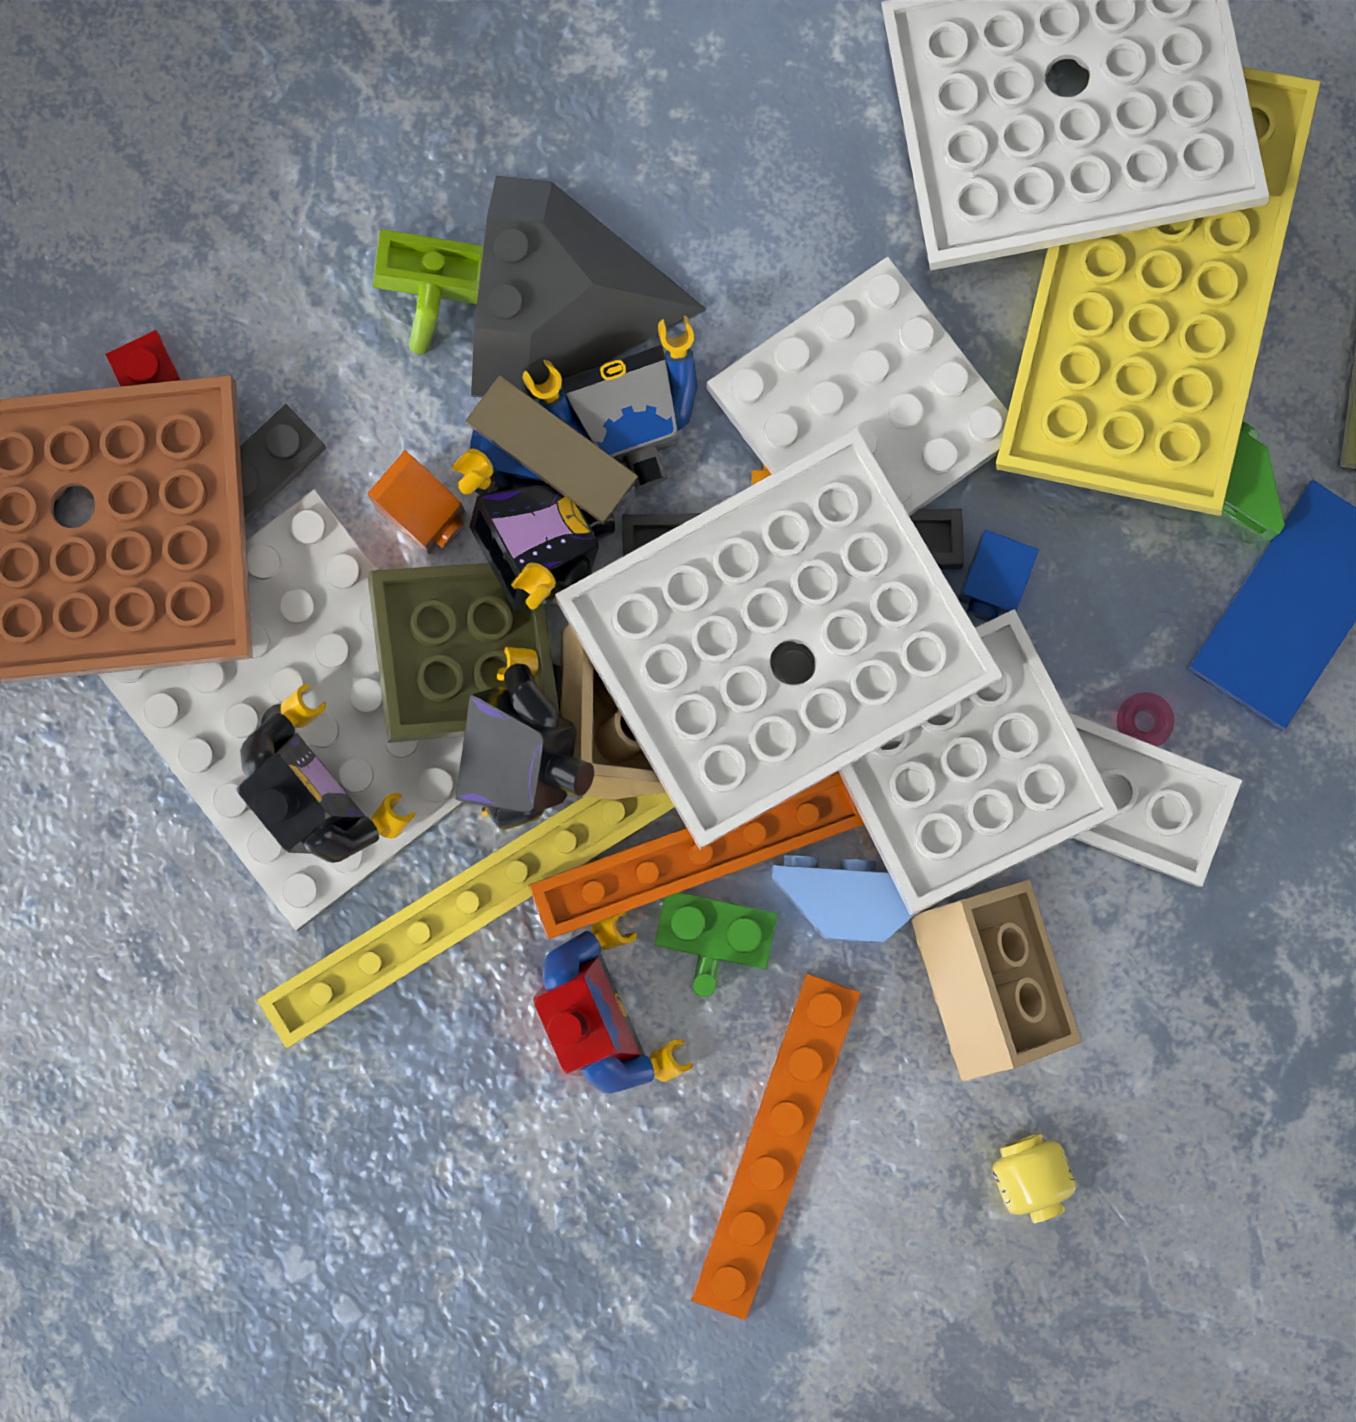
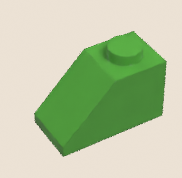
(1252, 487)

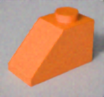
(418, 504)

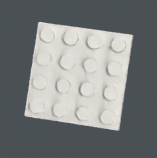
(870, 364)
(980, 780)

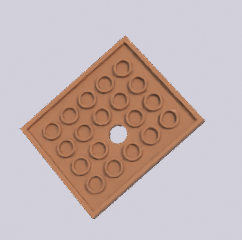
(160, 559)

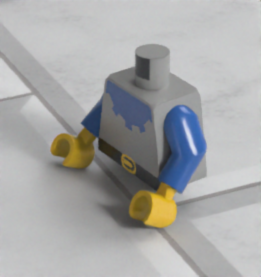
(630, 403)

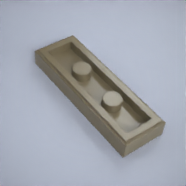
(551, 449)

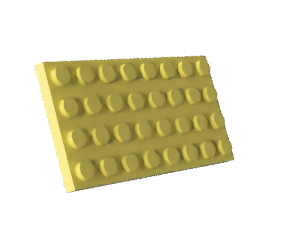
(1156, 336)

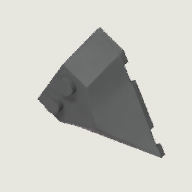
(560, 289)

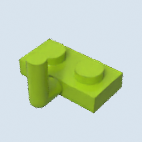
(432, 271)

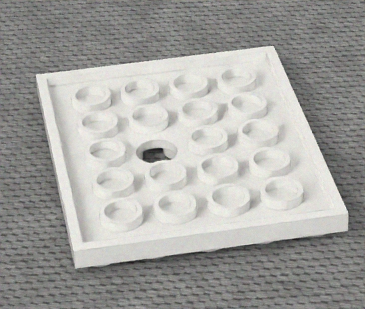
(1023, 170)
(796, 558)
(306, 629)

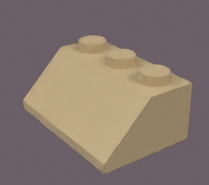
(601, 730)
(995, 980)

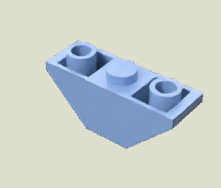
(843, 902)

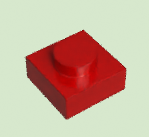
(143, 361)

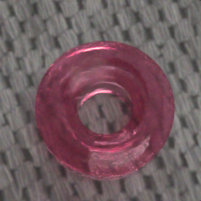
(1152, 704)

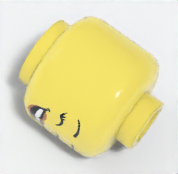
(1034, 1177)

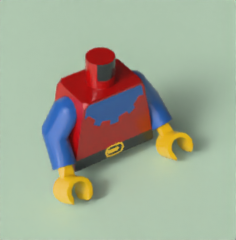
(589, 1018)

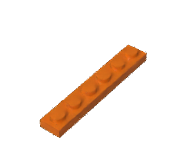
(676, 863)
(775, 1146)

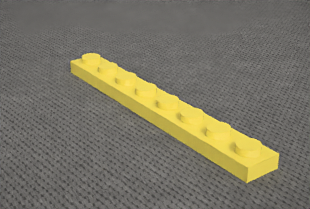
(453, 912)

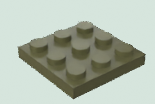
(444, 639)

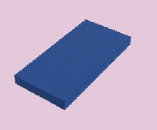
(1287, 611)

